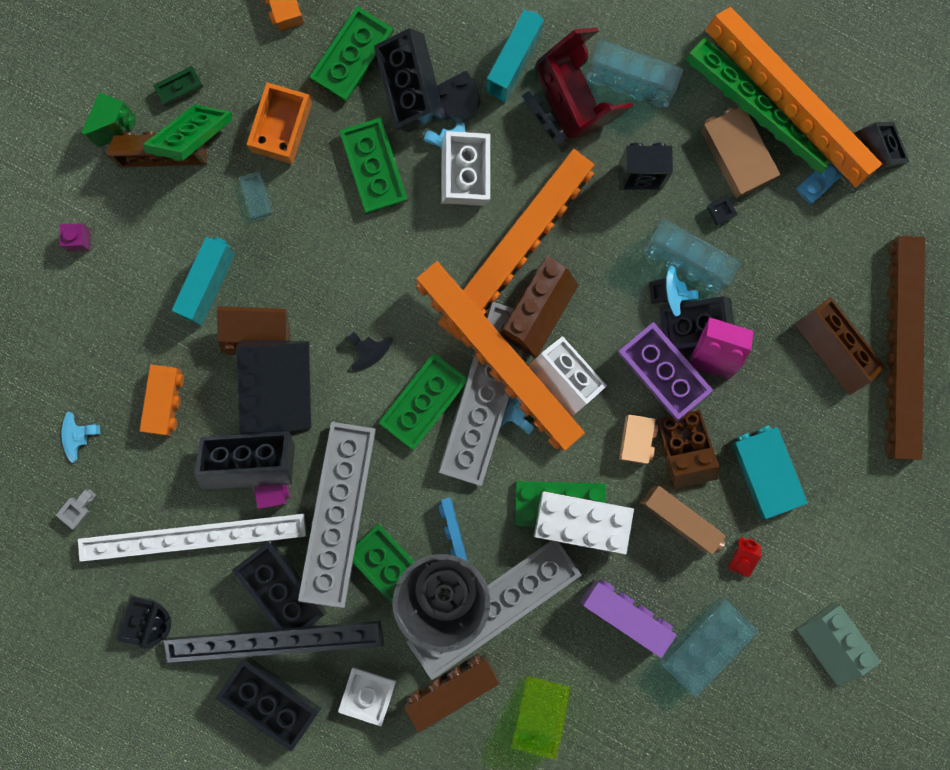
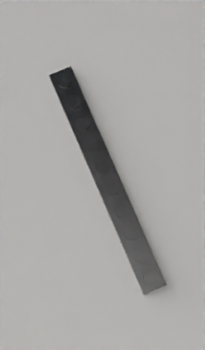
(274, 641)

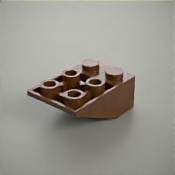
(688, 450)

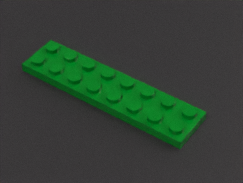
(738, 86)

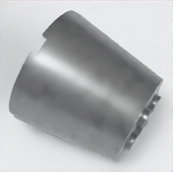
(436, 619)

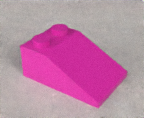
(722, 348)

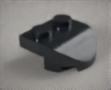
(459, 98)
(144, 622)

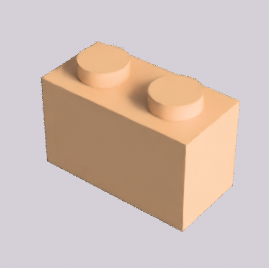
(638, 439)

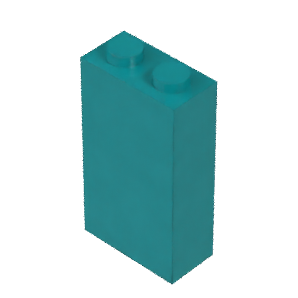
(515, 55)
(204, 280)
(768, 472)

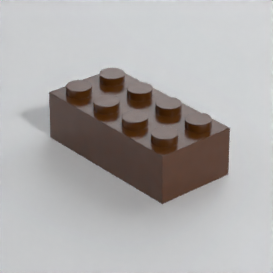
(451, 692)

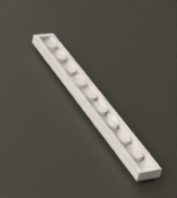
(192, 537)

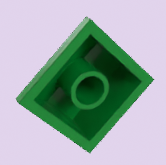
(107, 119)

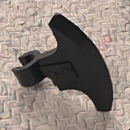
(369, 350)

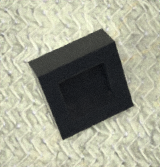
(722, 210)
(658, 291)

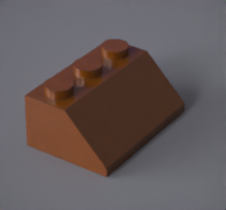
(250, 324)

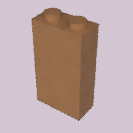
(739, 151)
(683, 520)

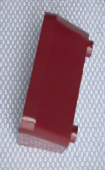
(568, 89)

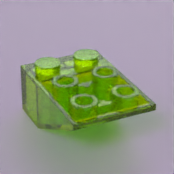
(540, 717)

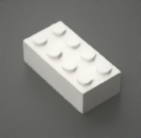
(583, 522)

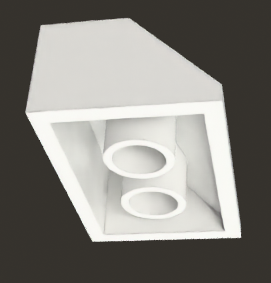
(567, 376)

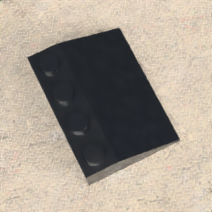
(273, 385)

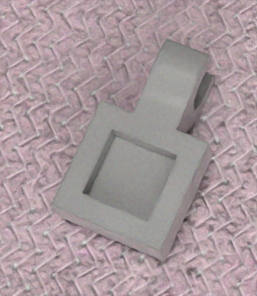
(74, 510)

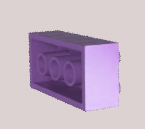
(665, 372)
(632, 621)

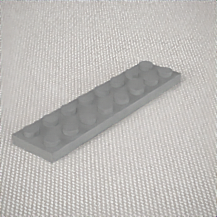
(477, 416)
(337, 515)
(510, 599)

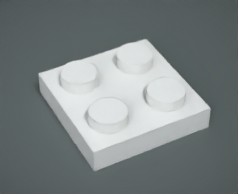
(367, 696)

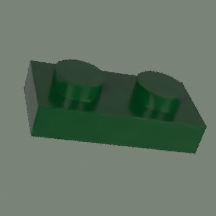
(178, 86)

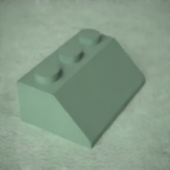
(838, 644)

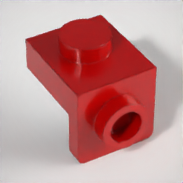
(745, 557)

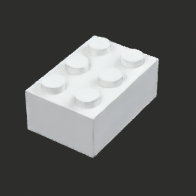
(465, 168)

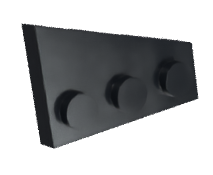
(546, 120)

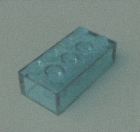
(634, 73)
(692, 256)
(708, 646)

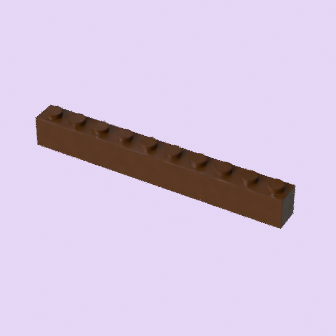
(905, 348)

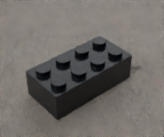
(409, 80)
(245, 460)
(276, 588)
(268, 703)

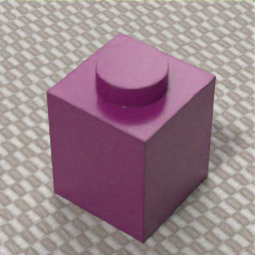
(75, 237)
(271, 495)

